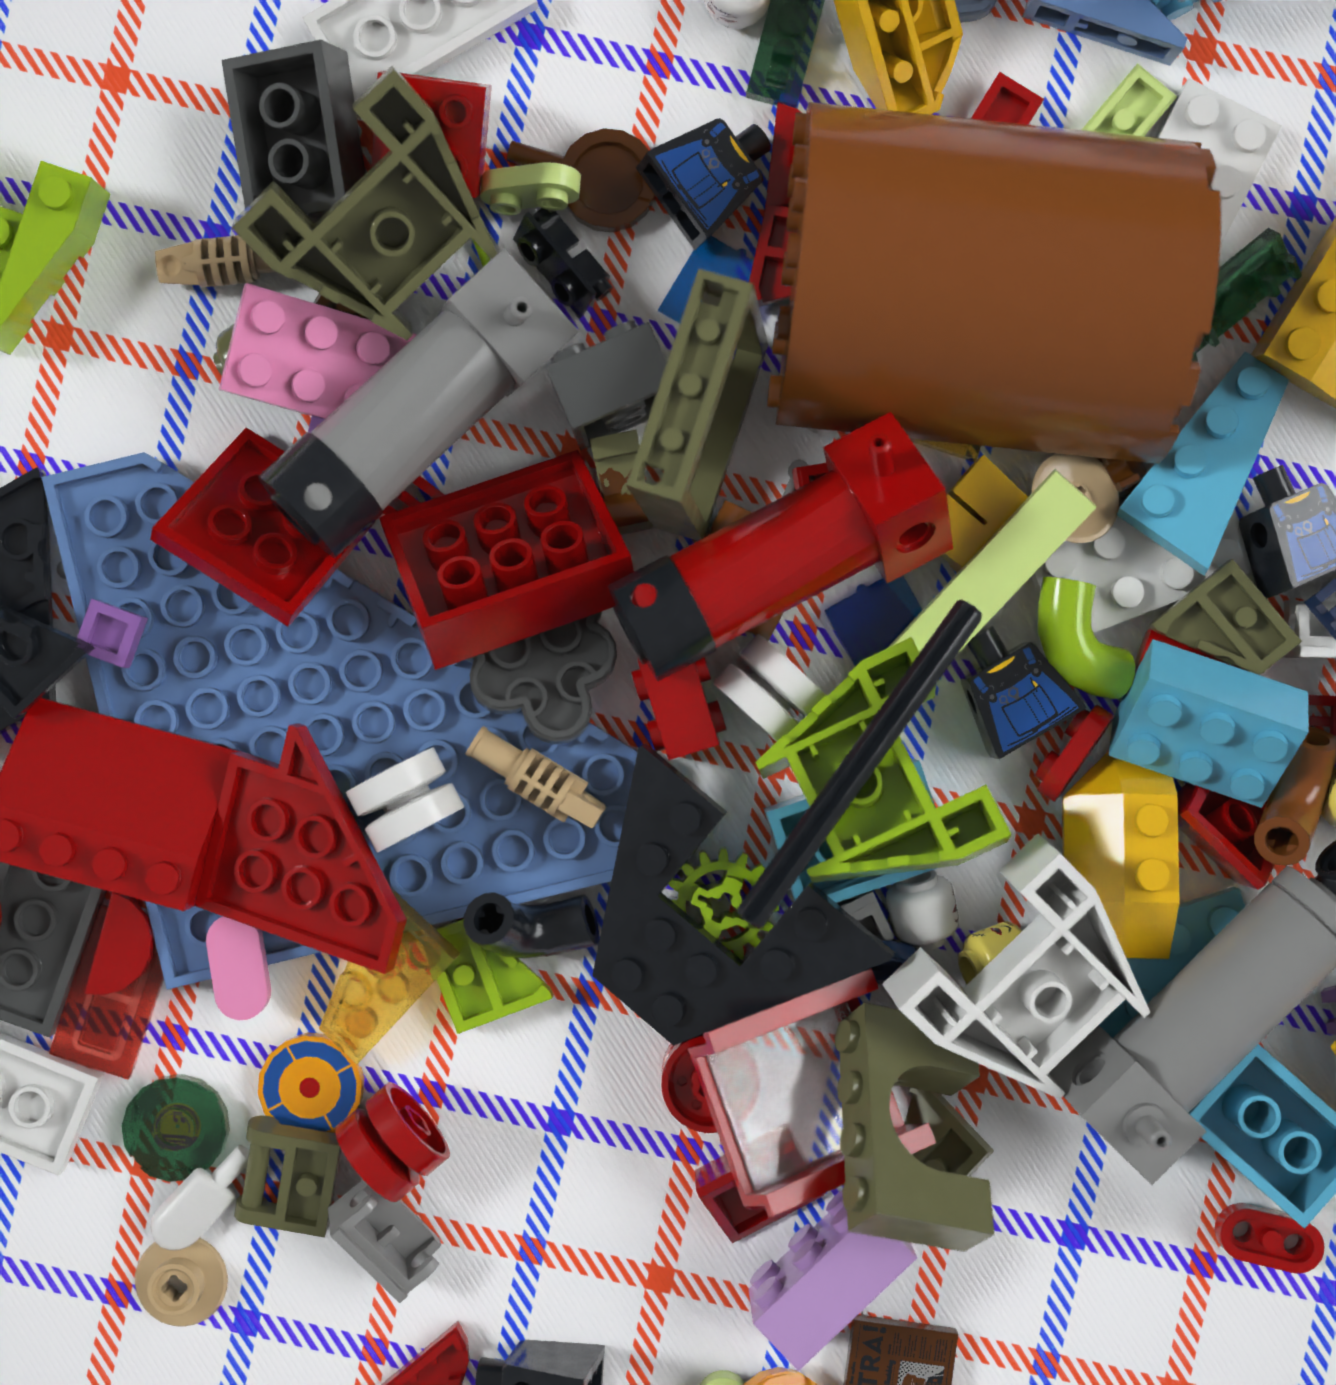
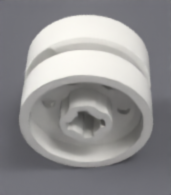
(770, 688)
(405, 799)

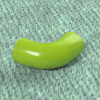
(1071, 644)

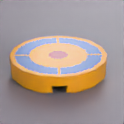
(310, 1083)

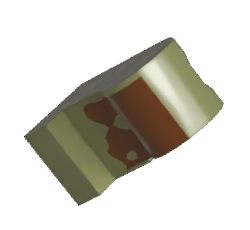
(613, 463)

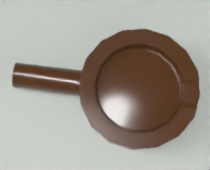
(611, 188)

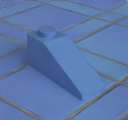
(1122, 24)

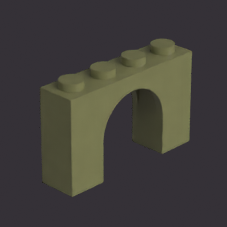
(885, 1185)

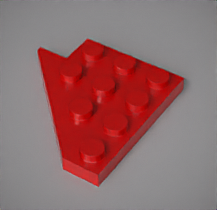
(296, 860)

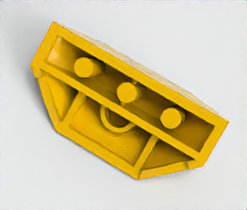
(902, 49)
(1125, 844)

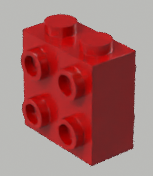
(463, 117)

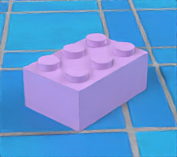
(822, 1283)

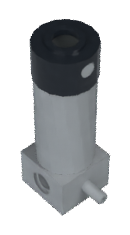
(417, 405)

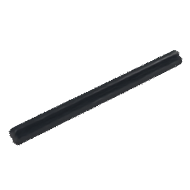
(859, 764)

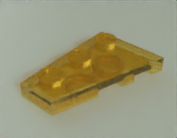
(371, 1002)

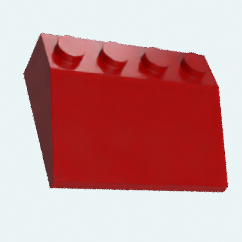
(507, 558)
(110, 803)

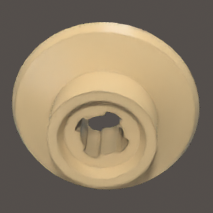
(1094, 482)
(195, 1265)

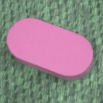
(238, 968)

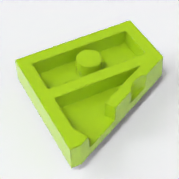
(485, 984)

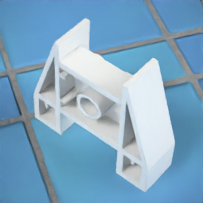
(1039, 990)

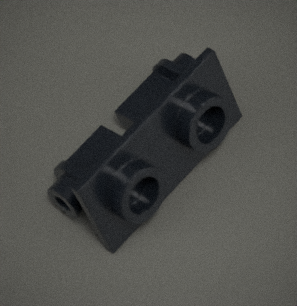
(545, 244)

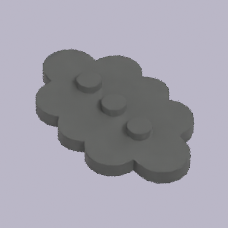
(547, 677)

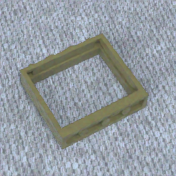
(700, 405)

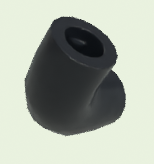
(531, 929)

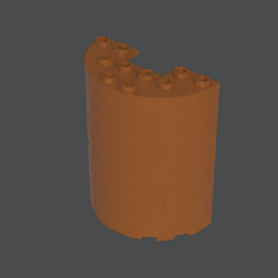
(994, 281)

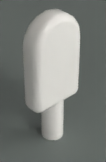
(197, 1203)

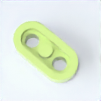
(530, 186)

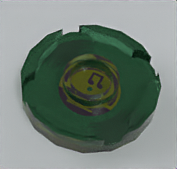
(175, 1127)

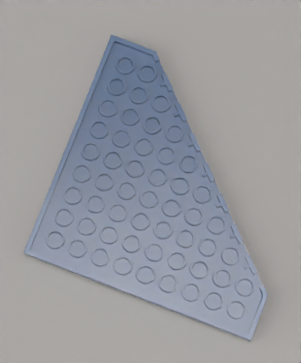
(345, 671)

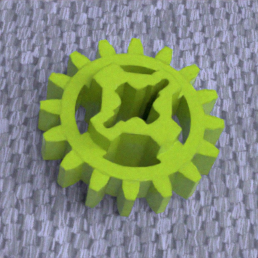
(730, 883)

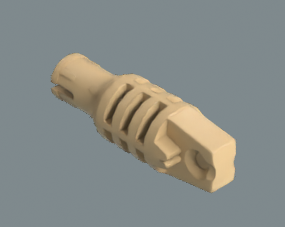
(210, 263)
(537, 779)

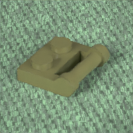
(305, 1180)

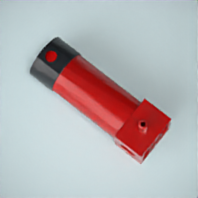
(868, 510)

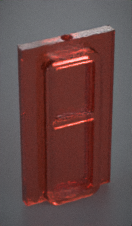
(109, 1028)

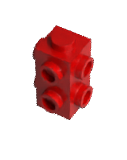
(681, 710)

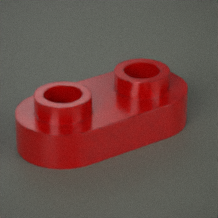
(1085, 733)
(1266, 1237)

